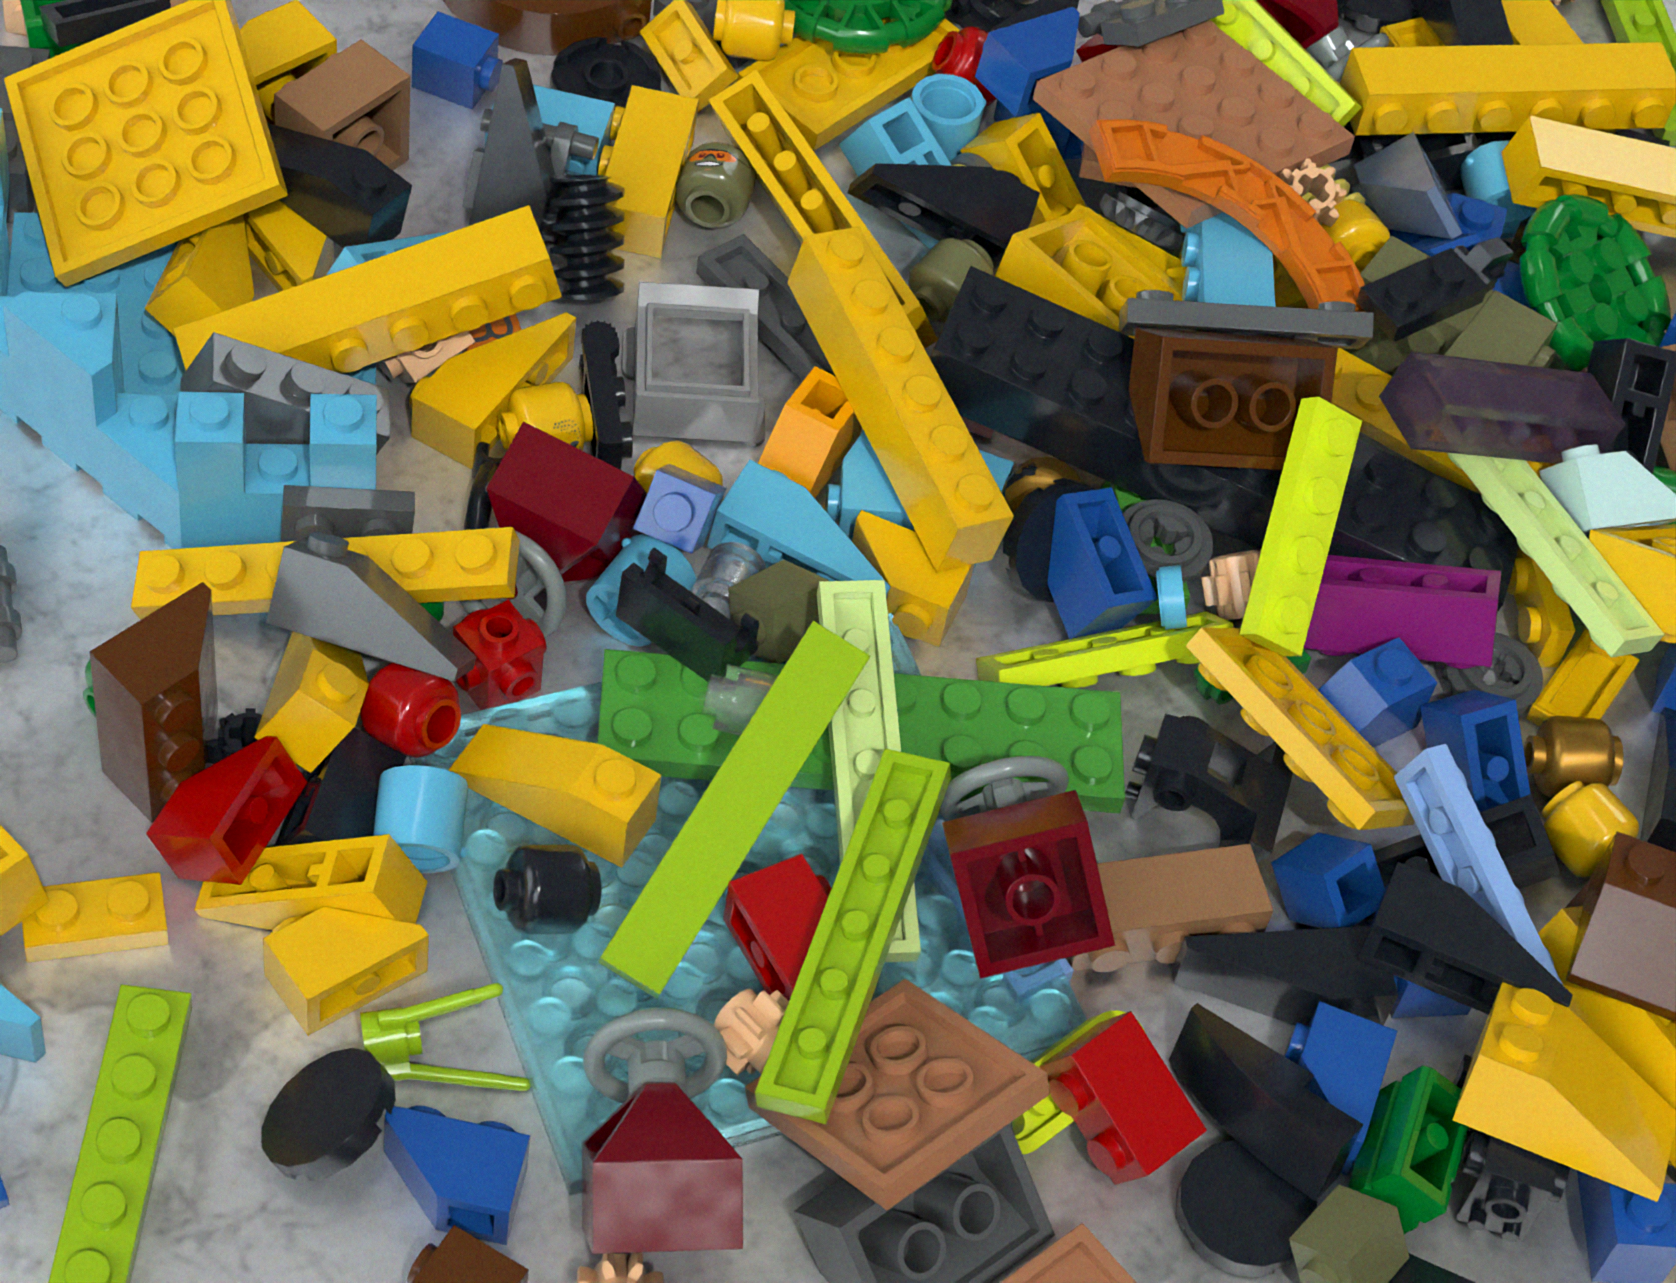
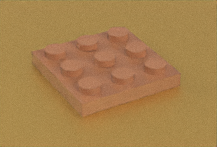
(913, 1096)

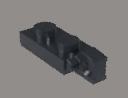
(1434, 288)

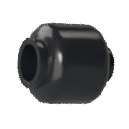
(548, 889)

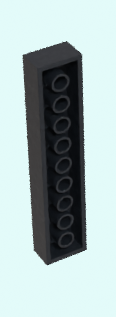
(1066, 392)

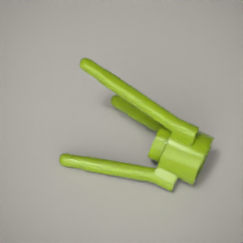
(396, 1035)

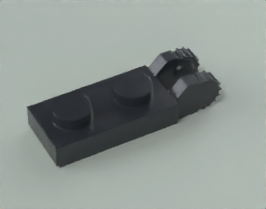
(605, 393)

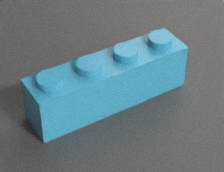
(1226, 264)

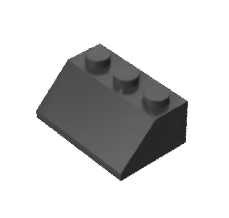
(951, 1230)

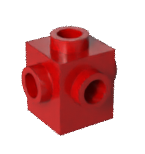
(506, 653)

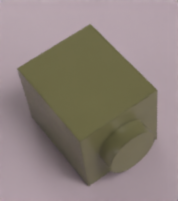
(782, 602)
(1350, 1240)

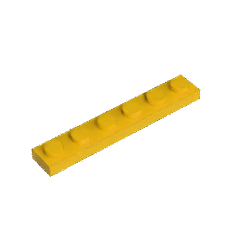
(425, 565)

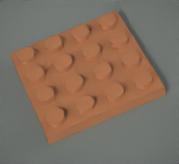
(1197, 87)

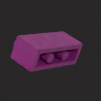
(1433, 609)

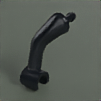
(479, 504)

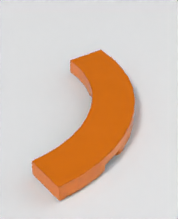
(1239, 188)

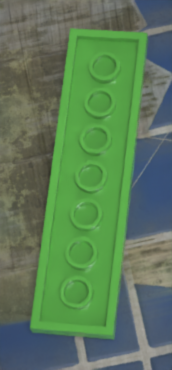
(656, 718)

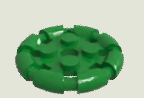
(858, 26)
(1581, 282)

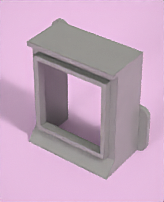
(694, 408)

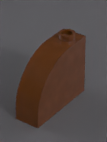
(553, 25)

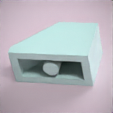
(1608, 490)

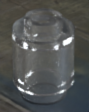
(723, 568)
(735, 697)

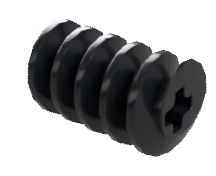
(588, 236)

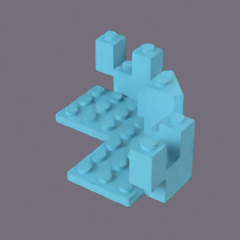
(107, 399)

